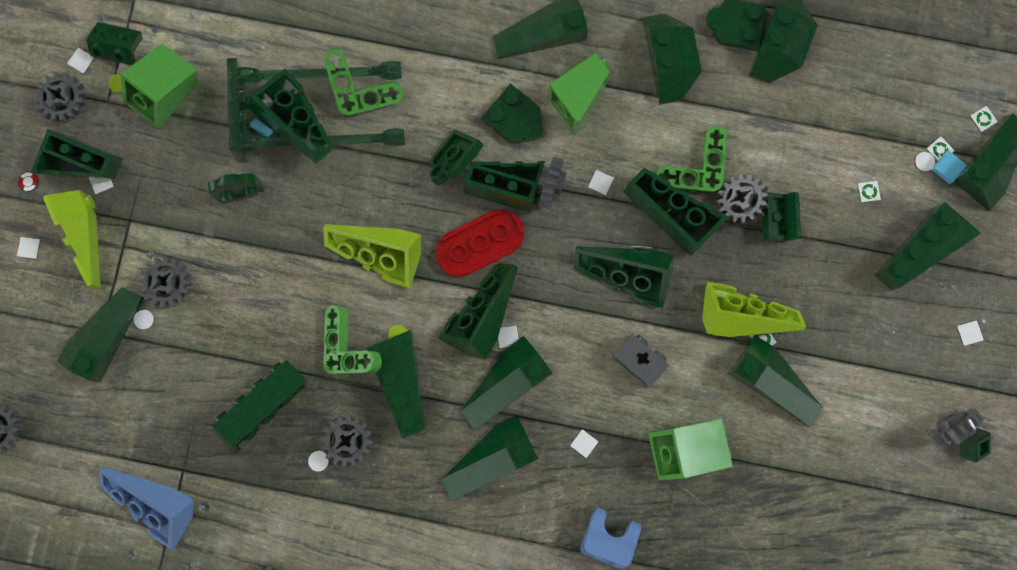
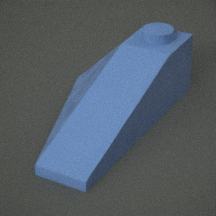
(158, 506)

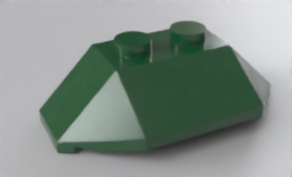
(784, 41)
(672, 56)

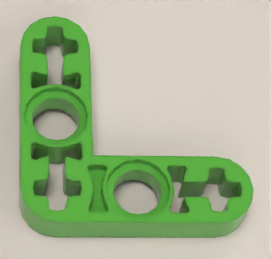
(357, 95)
(702, 176)
(339, 352)

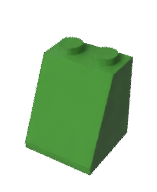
(158, 84)
(579, 90)
(690, 450)

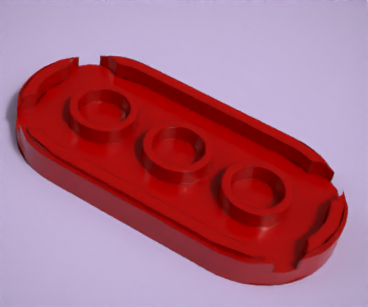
(480, 243)

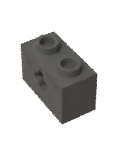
(645, 373)

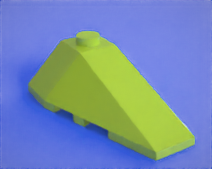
(78, 220)
(384, 250)
(736, 315)

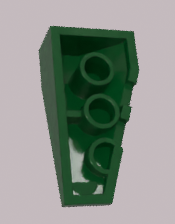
(547, 28)
(288, 113)
(992, 167)
(635, 271)
(480, 321)
(510, 378)
(495, 456)

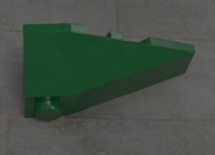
(96, 342)
(771, 377)

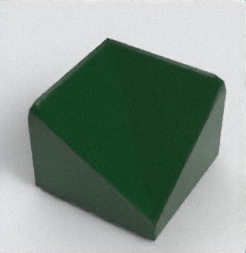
(976, 446)

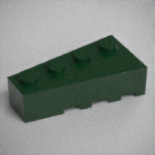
(674, 210)
(930, 242)
(401, 382)
(258, 405)

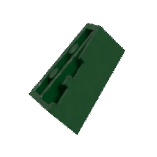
(74, 158)
(504, 183)

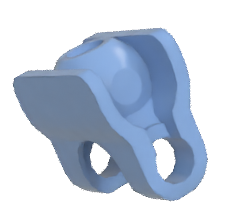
(608, 549)

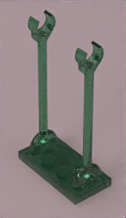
(238, 104)

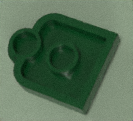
(737, 24)
(514, 116)
(453, 156)
(232, 186)

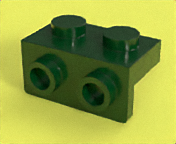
(113, 43)
(782, 217)

